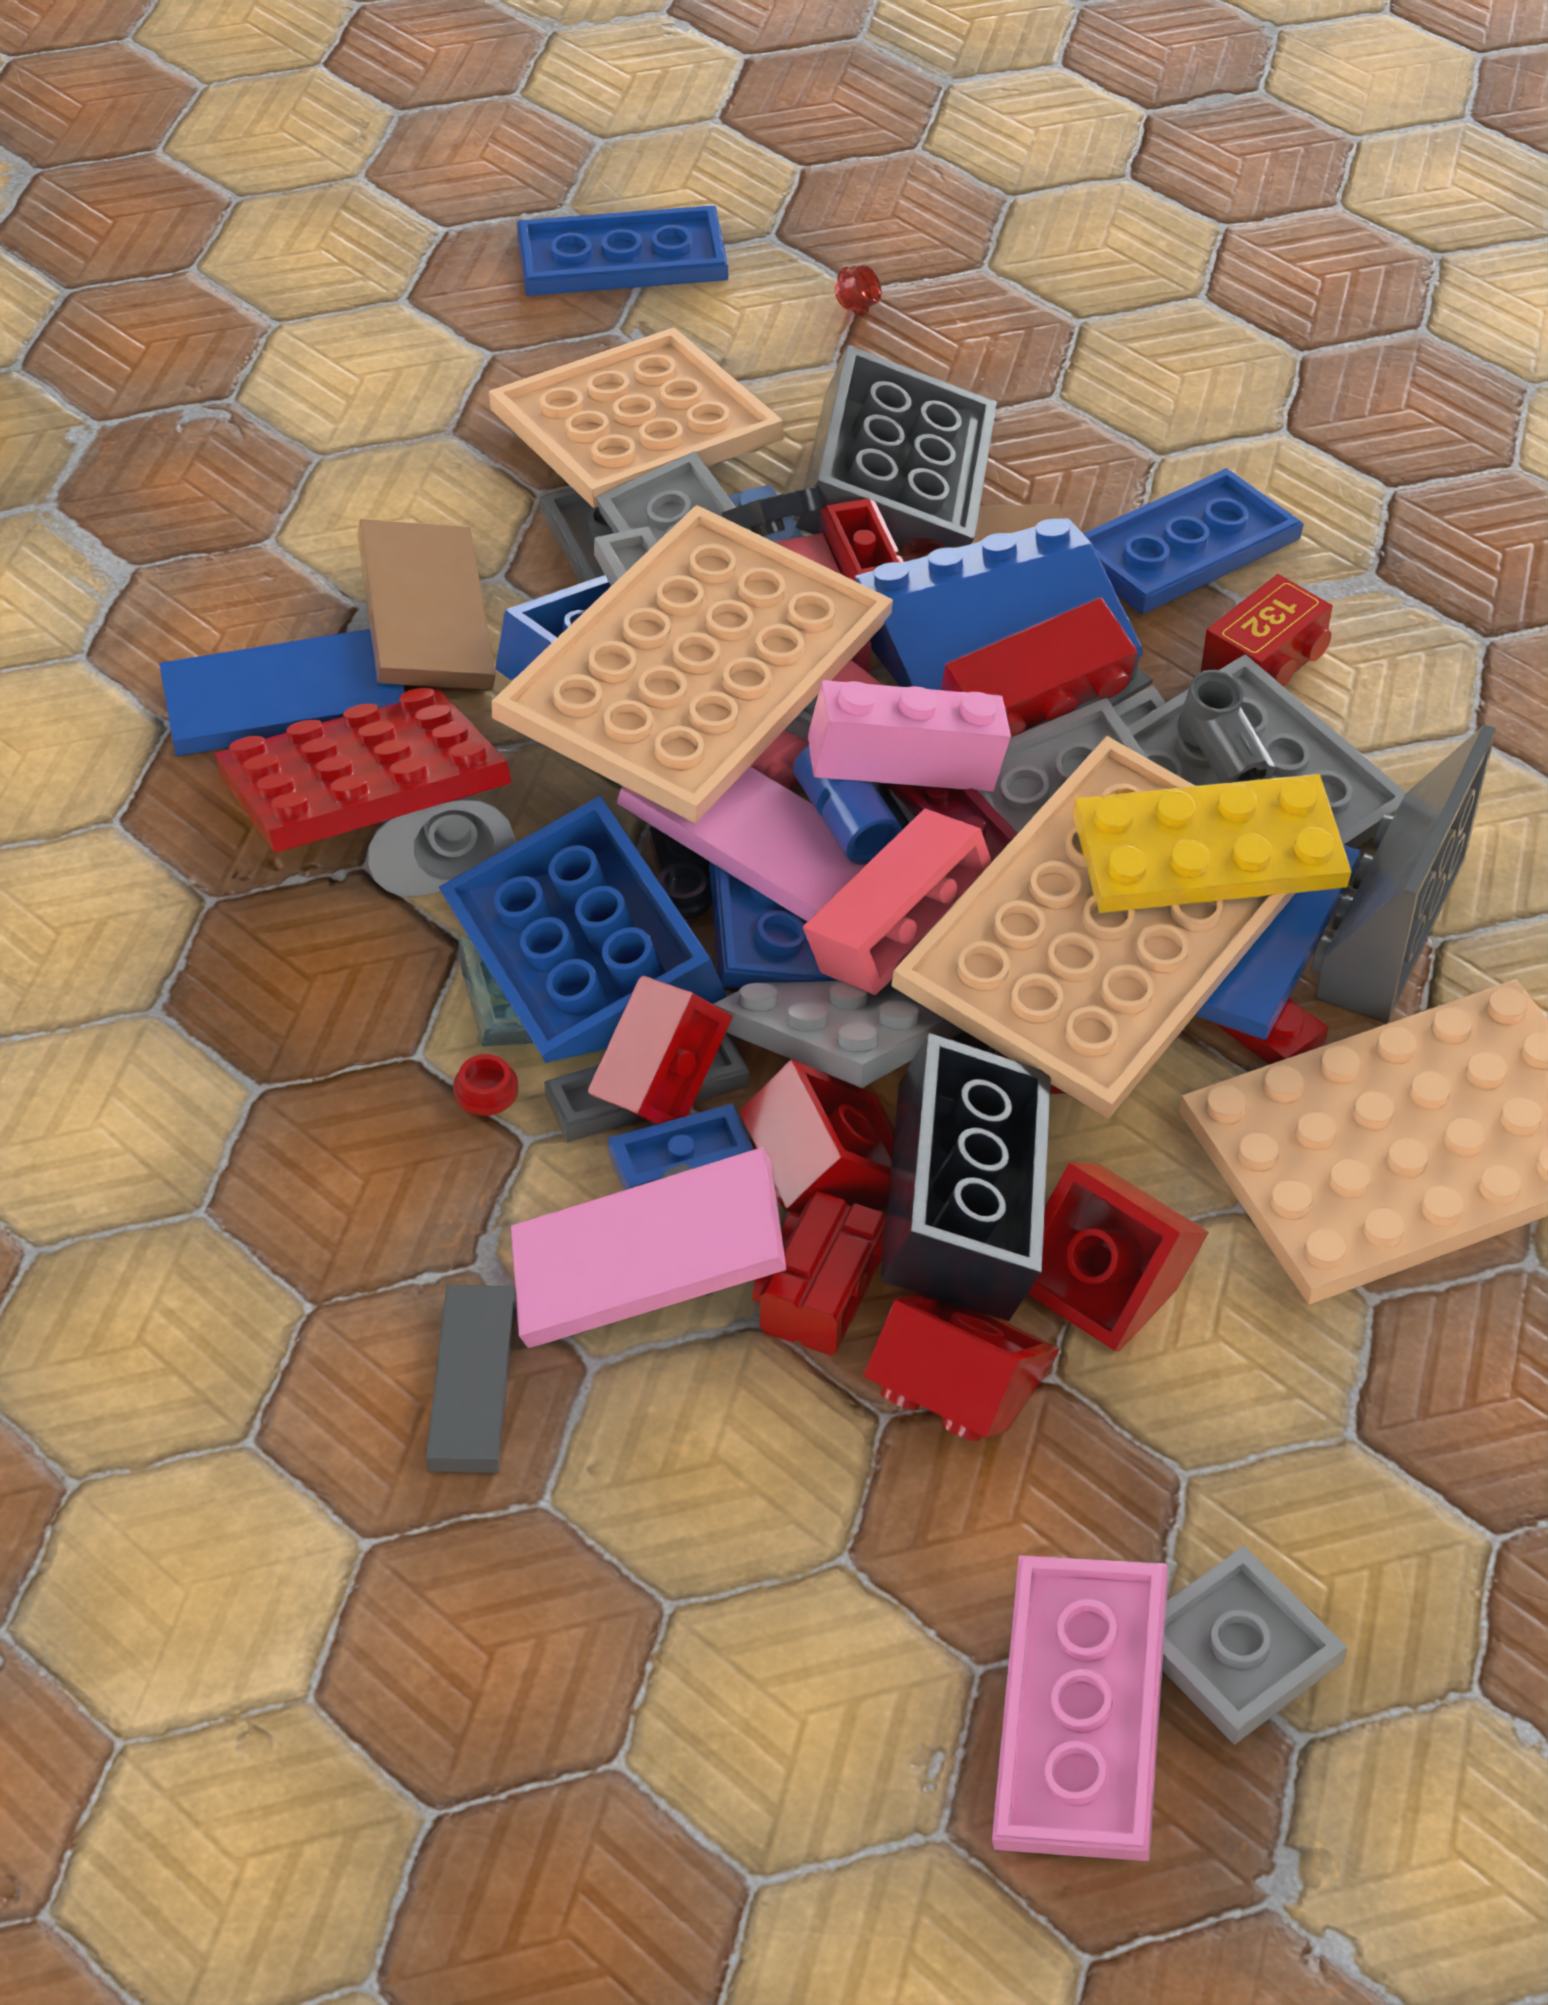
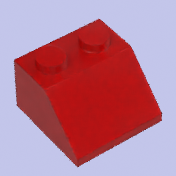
(821, 1138)
(1111, 1253)
(957, 1365)

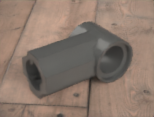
(1219, 727)

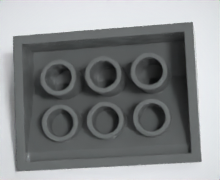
(905, 445)
(1403, 886)

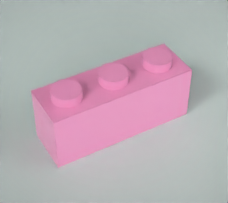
(908, 735)

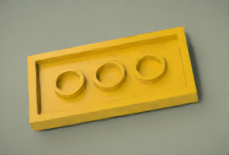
(1210, 843)

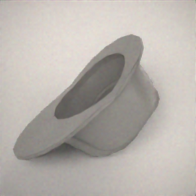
(435, 845)

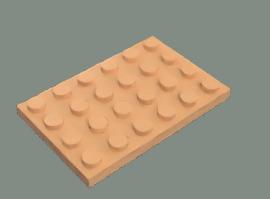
(692, 662)
(1057, 981)
(1389, 1140)

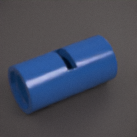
(850, 810)

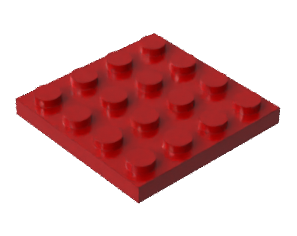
(359, 768)

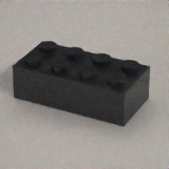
(968, 1178)

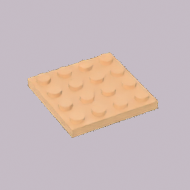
(634, 412)

